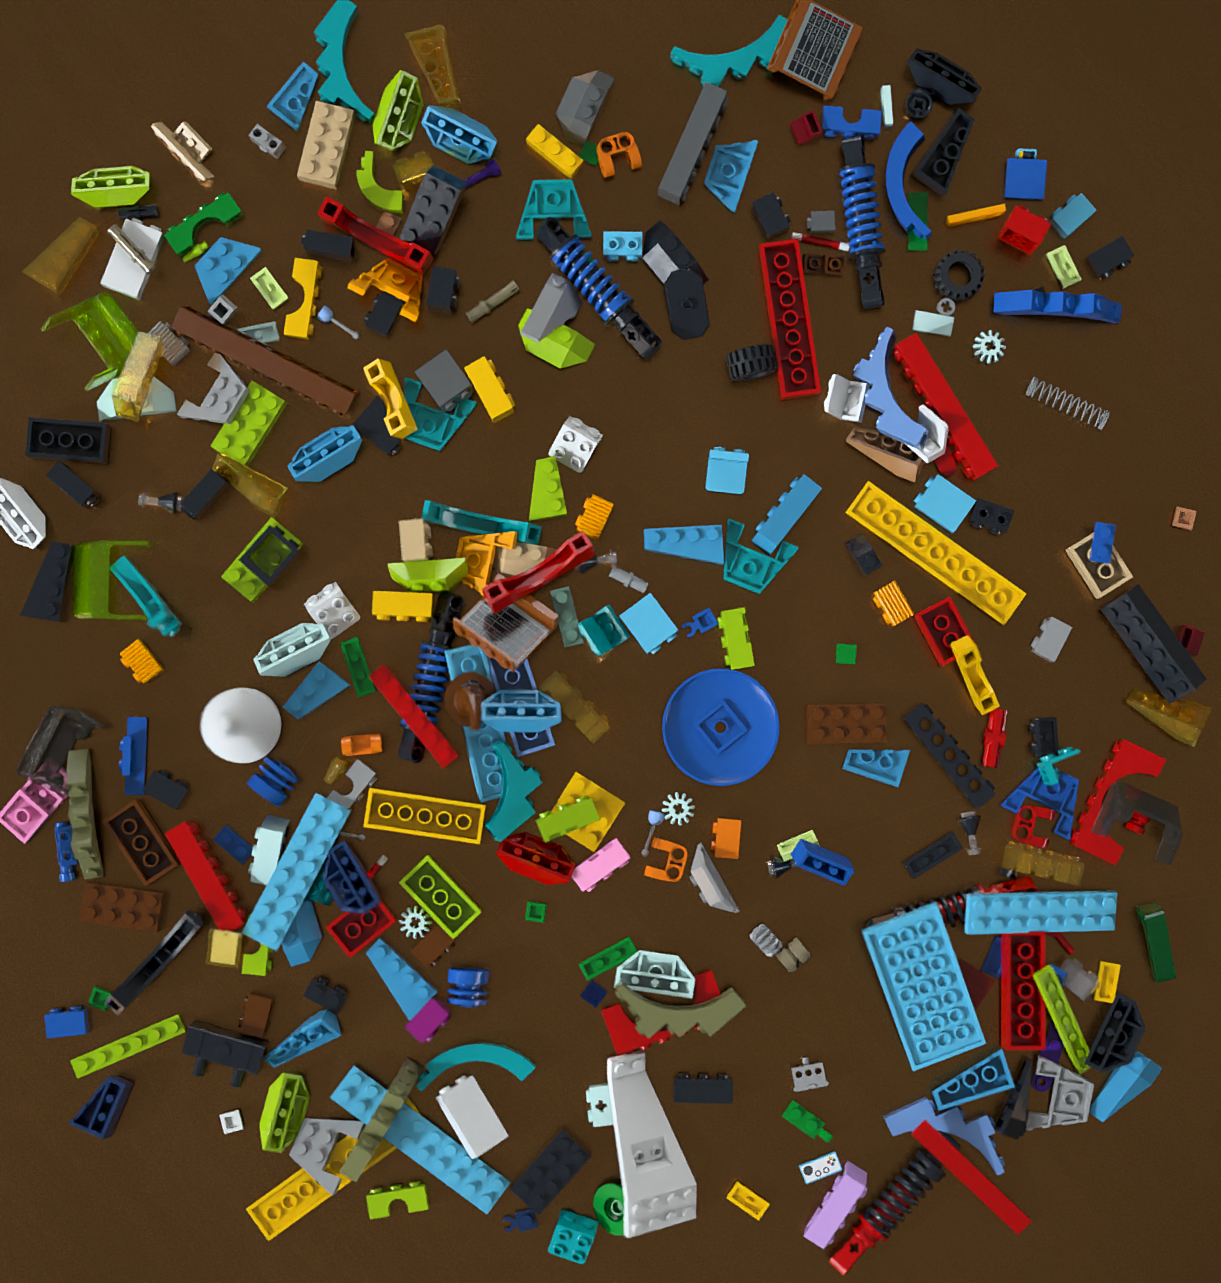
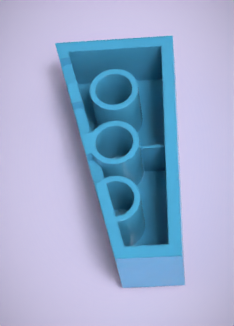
(786, 514)
(692, 542)
(402, 979)
(980, 1080)

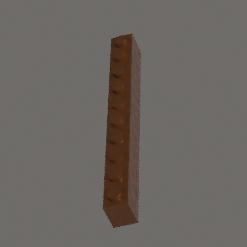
(265, 359)

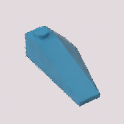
(310, 1035)
(1124, 1085)

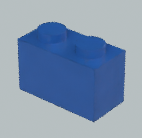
(66, 1023)

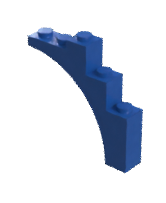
(1057, 303)

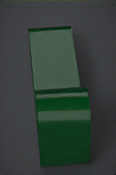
(1158, 941)

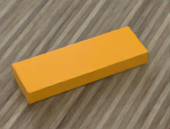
(975, 215)

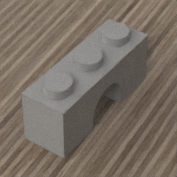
(362, 777)

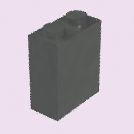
(445, 381)

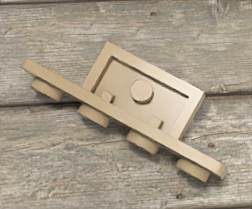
(187, 146)

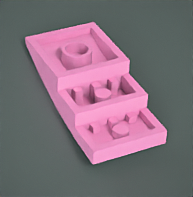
(31, 809)

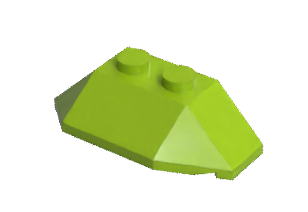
(398, 112)
(111, 186)
(561, 347)
(430, 575)
(283, 1112)

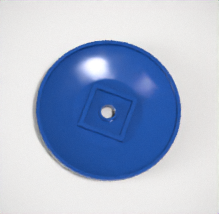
(749, 722)

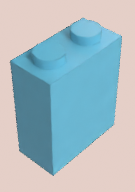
(944, 503)
(649, 624)

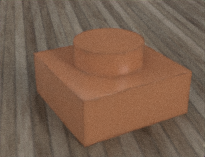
(389, 223)
(1184, 518)

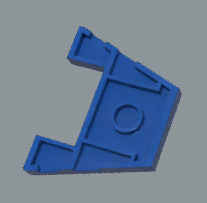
(1058, 797)

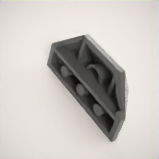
(582, 105)

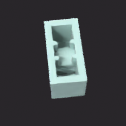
(600, 1117)

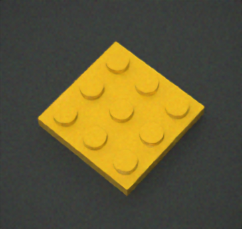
(606, 804)

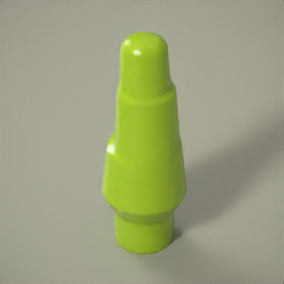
(197, 250)

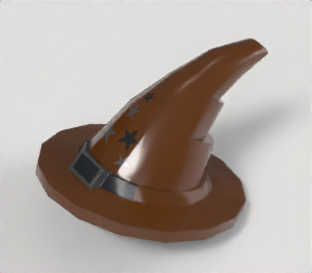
(465, 698)

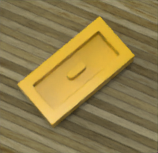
(1108, 979)
(747, 1200)

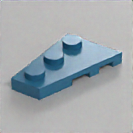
(293, 97)
(879, 765)

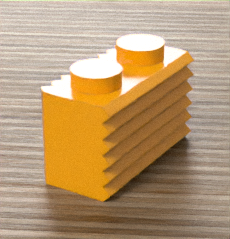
(594, 517)
(893, 604)
(141, 661)

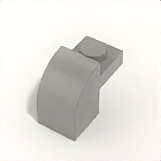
(222, 309)

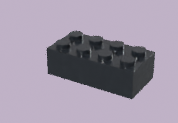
(433, 209)
(68, 440)
(550, 1171)

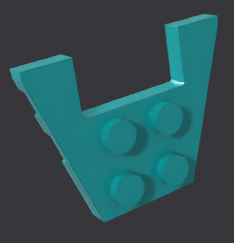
(554, 200)
(433, 425)
(748, 567)

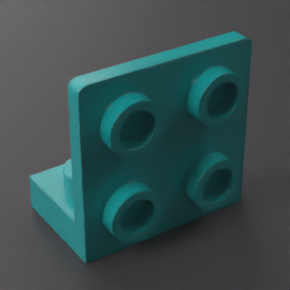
(1047, 771)

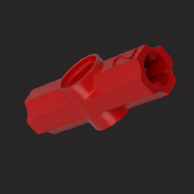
(994, 738)

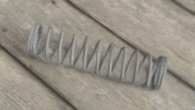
(1103, 419)

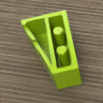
(547, 492)
(736, 639)

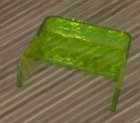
(105, 329)
(91, 579)

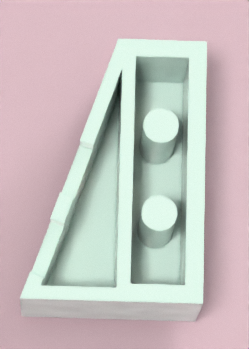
(268, 848)

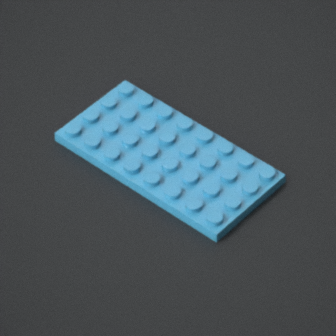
(924, 986)

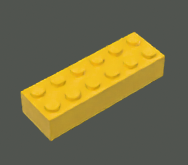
(425, 815)

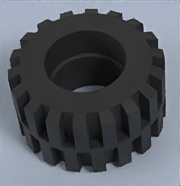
(965, 260)
(751, 362)

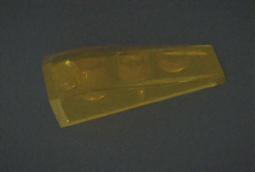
(255, 487)
(1179, 719)

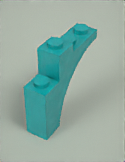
(517, 784)

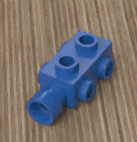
(64, 846)

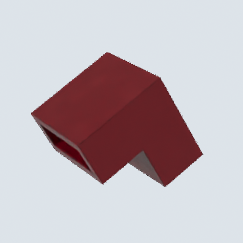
(806, 128)
(1190, 639)

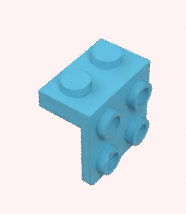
(726, 470)

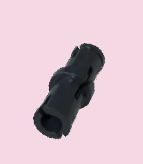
(138, 211)

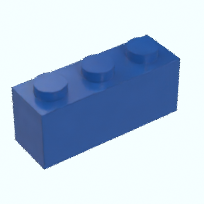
(822, 862)

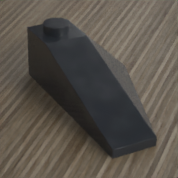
(1014, 1112)

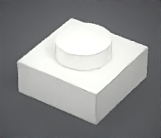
(231, 1121)

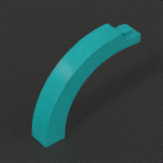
(479, 523)
(477, 1051)

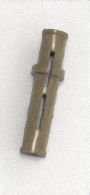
(137, 256)
(487, 305)

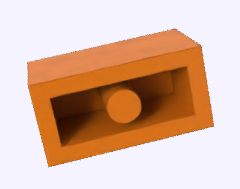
(727, 838)

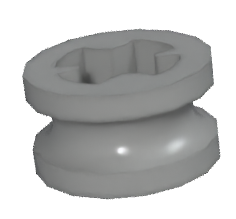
(951, 306)

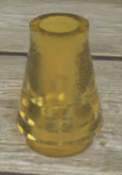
(336, 769)

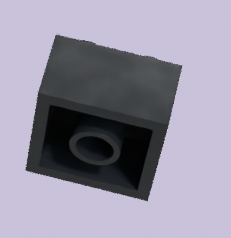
(443, 289)

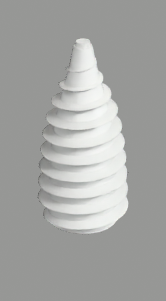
(241, 725)

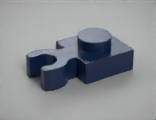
(524, 1219)

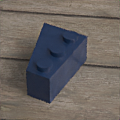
(104, 1108)

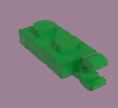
(806, 1121)

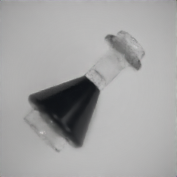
(169, 502)
(596, 560)
(970, 823)
(778, 866)

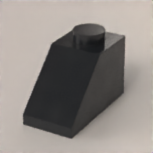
(863, 554)

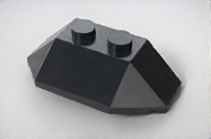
(943, 77)
(667, 253)
(1117, 1036)

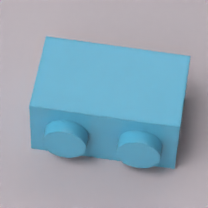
(1073, 215)

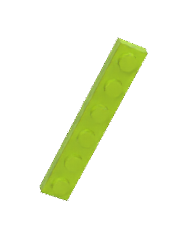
(1063, 1017)
(128, 1046)

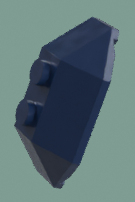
(349, 881)

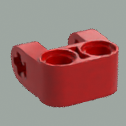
(1028, 824)

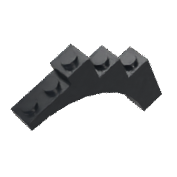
(155, 963)

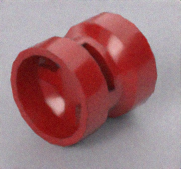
(1138, 823)

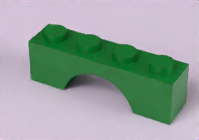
(183, 236)

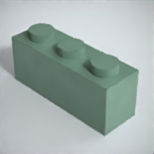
(568, 619)

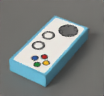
(820, 1167)

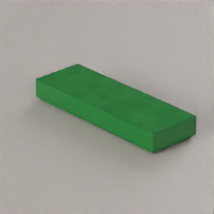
(919, 204)
(358, 666)
(608, 958)

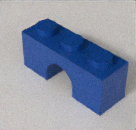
(834, 123)

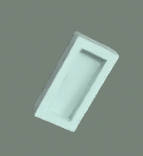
(886, 106)
(933, 323)

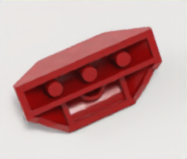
(536, 859)

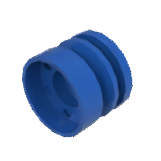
(273, 781)
(467, 986)

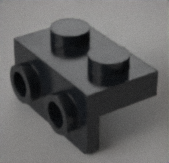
(1045, 736)

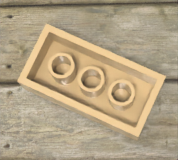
(326, 145)

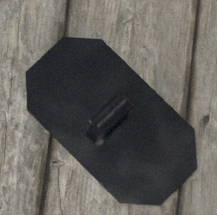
(686, 303)

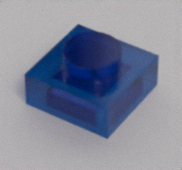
(593, 994)

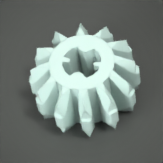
(985, 340)
(672, 811)
(409, 919)

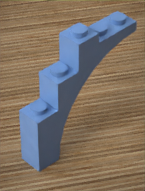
(880, 397)
(951, 1121)

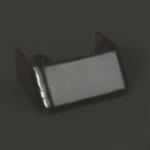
(51, 746)
(1124, 800)

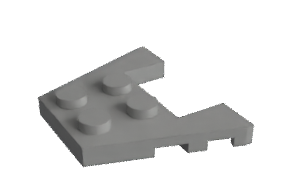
(223, 398)
(1069, 1097)
(315, 1145)

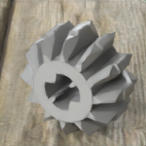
(766, 940)

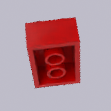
(1024, 229)
(941, 627)
(357, 930)

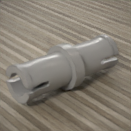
(628, 579)

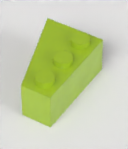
(567, 818)

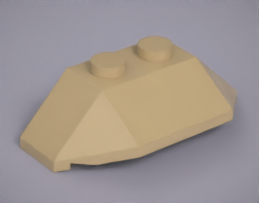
(518, 560)

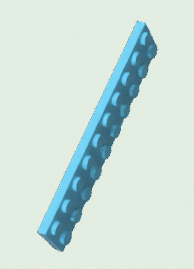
(424, 1142)

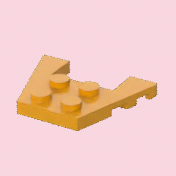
(396, 280)
(480, 554)

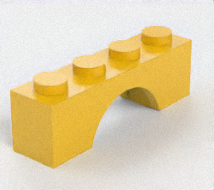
(299, 324)
(383, 379)
(975, 679)

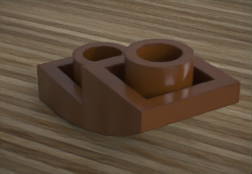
(823, 264)

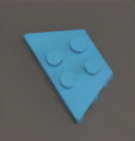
(729, 171)
(223, 265)

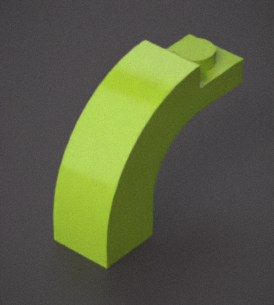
(383, 199)

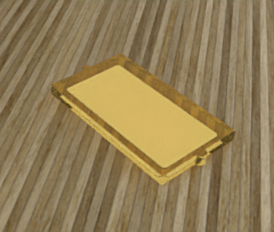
(224, 948)

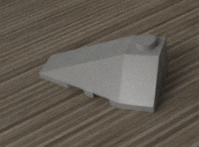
(554, 307)

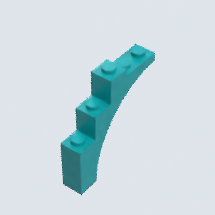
(333, 32)
(739, 63)
(146, 595)

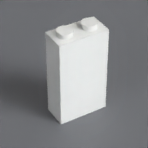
(121, 272)
(471, 1116)

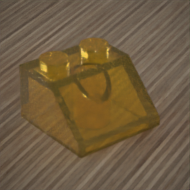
(412, 171)

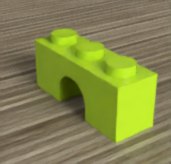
(258, 962)
(414, 1195)

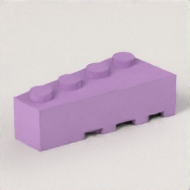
(837, 1205)

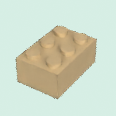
(414, 540)
(1098, 576)

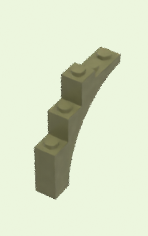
(81, 813)
(679, 1019)
(381, 1120)

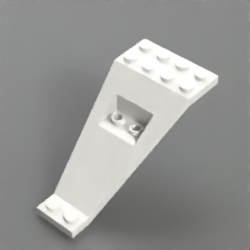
(656, 1183)

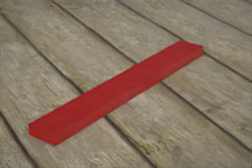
(971, 1176)

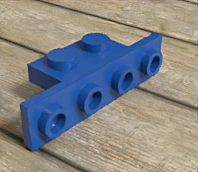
(134, 755)

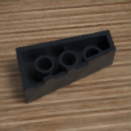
(942, 156)
(50, 590)

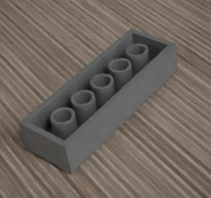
(691, 146)

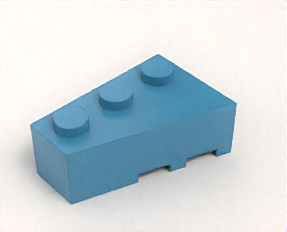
(315, 690)

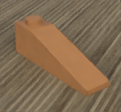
(887, 452)

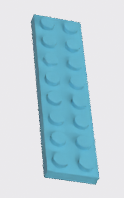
(482, 756)
(296, 872)
(1040, 912)

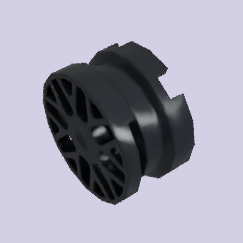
(919, 102)

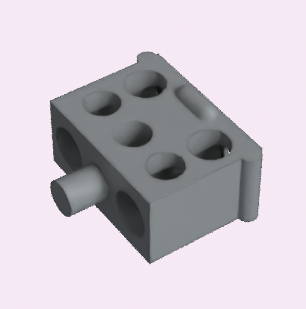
(267, 141)
(808, 1082)

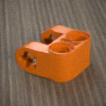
(616, 148)
(362, 744)
(671, 862)

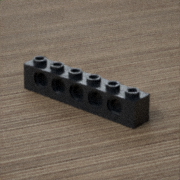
(985, 790)

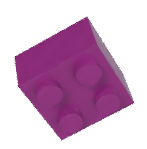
(425, 1022)

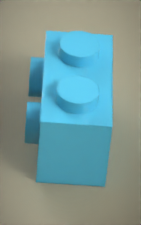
(622, 245)

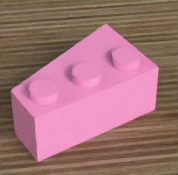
(600, 865)

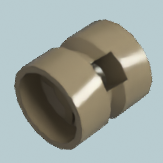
(793, 955)

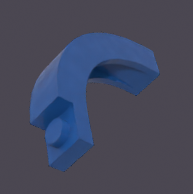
(898, 159)

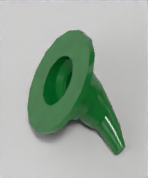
(609, 1208)

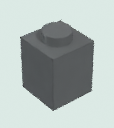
(821, 222)

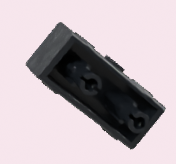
(224, 1048)

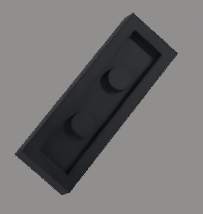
(932, 855)

